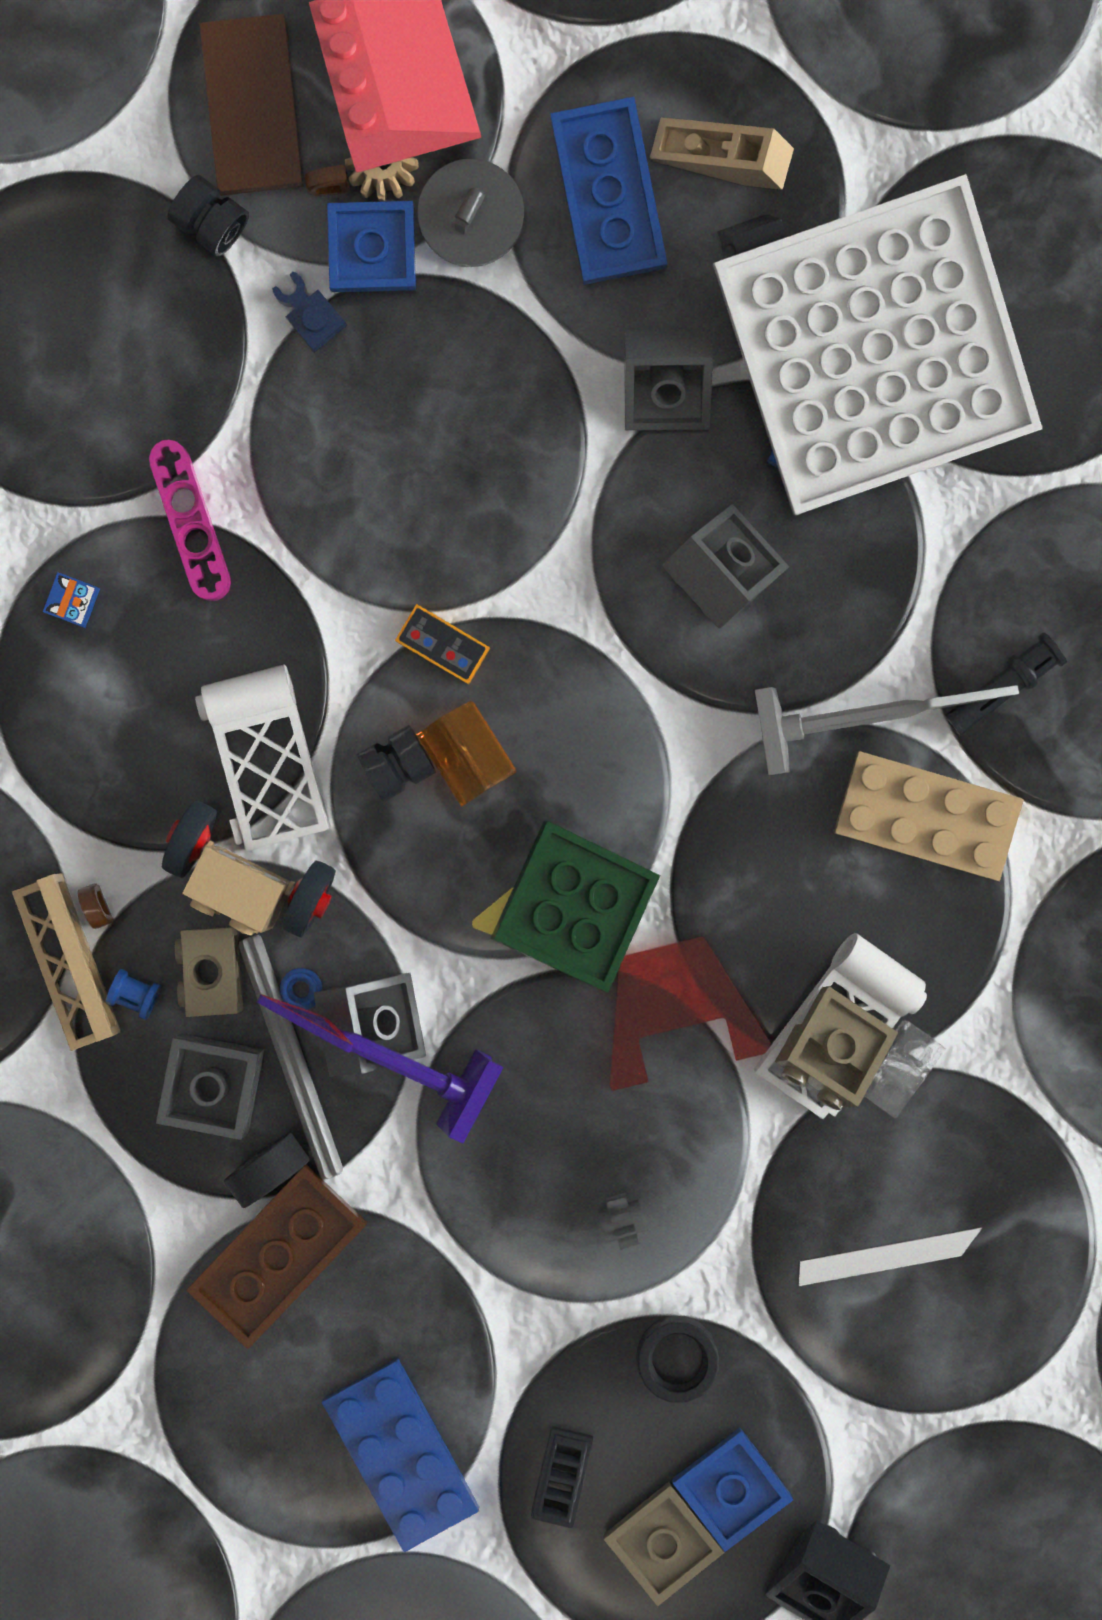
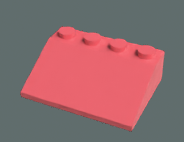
(394, 78)

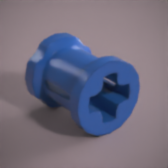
(133, 994)

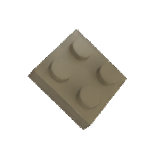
(663, 1543)

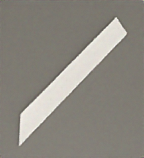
(885, 1257)

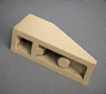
(724, 151)

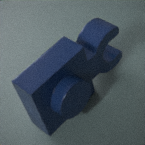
(312, 315)

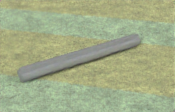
(292, 1060)

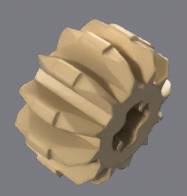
(385, 179)

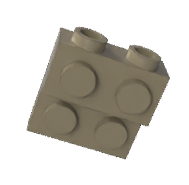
(836, 1050)

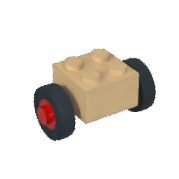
(239, 887)

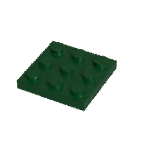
(575, 906)

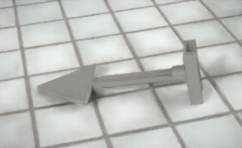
(781, 729)

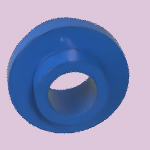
(287, 987)

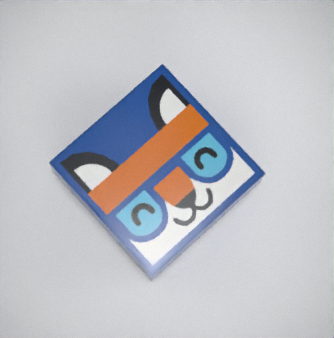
(71, 600)

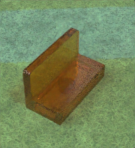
(466, 752)

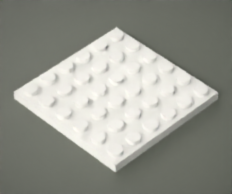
(878, 345)

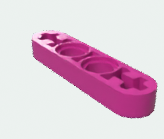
(188, 521)

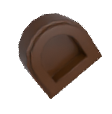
(327, 181)
(94, 906)

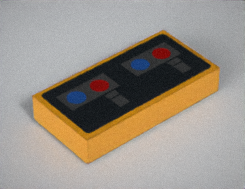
(442, 644)

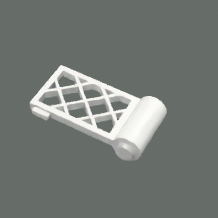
(250, 702)
(864, 974)

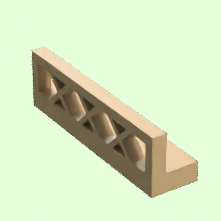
(76, 958)

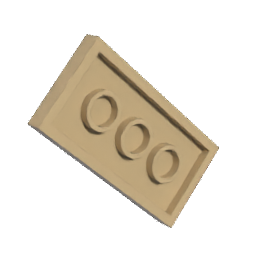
(928, 816)

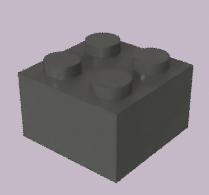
(210, 1086)

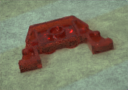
(673, 990)

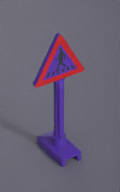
(464, 1093)

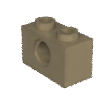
(225, 993)

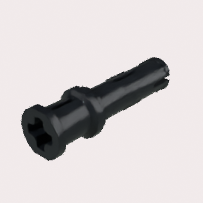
(1021, 671)

